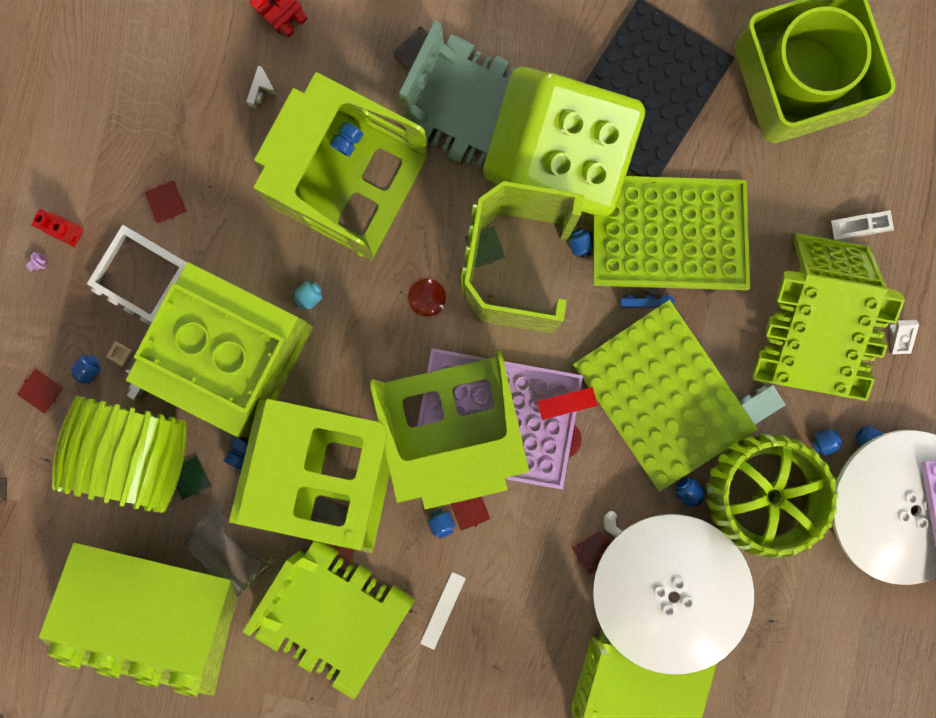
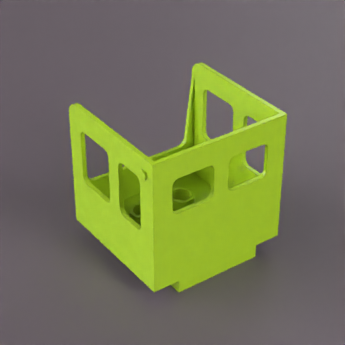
(315, 181)
(217, 350)
(456, 455)
(285, 475)

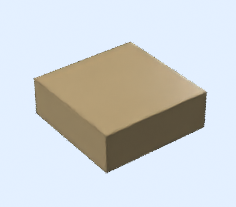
(119, 353)

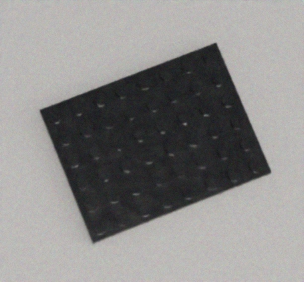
(667, 72)

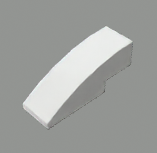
(862, 225)

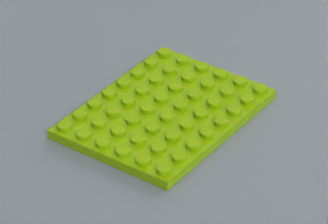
(674, 235)
(665, 396)

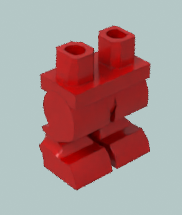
(280, 15)
(57, 227)

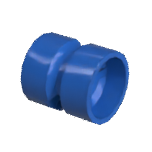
(346, 138)
(236, 456)

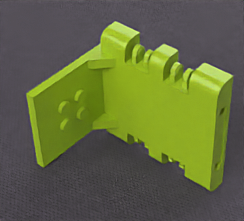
(829, 321)
(329, 616)
(621, 689)

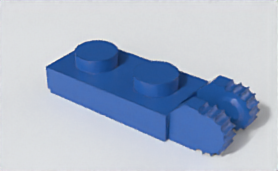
(648, 301)

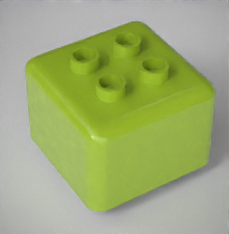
(813, 66)
(564, 137)

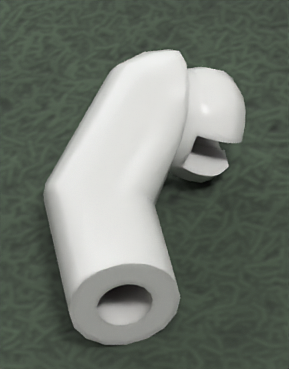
(610, 524)

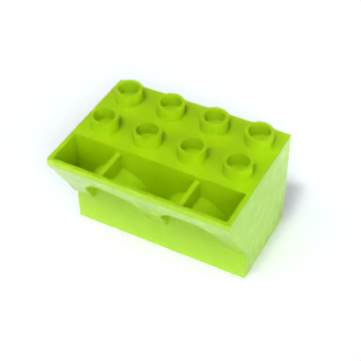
(140, 620)

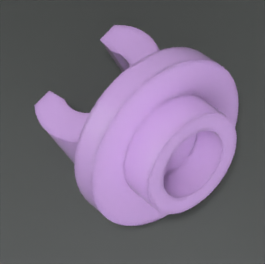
(37, 261)

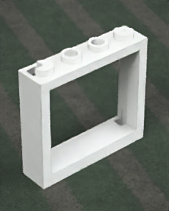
(109, 256)

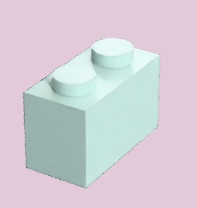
(763, 403)

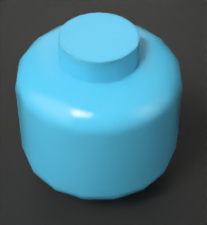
(308, 295)

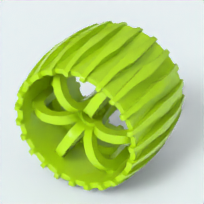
(119, 454)
(819, 487)

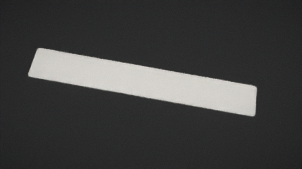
(443, 610)

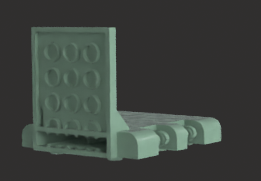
(455, 95)

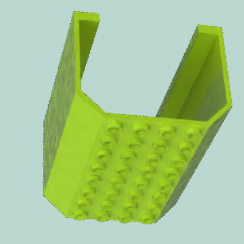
(527, 203)

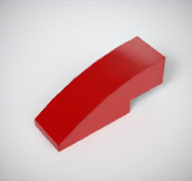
(567, 403)

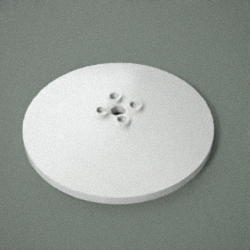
(875, 508)
(665, 557)

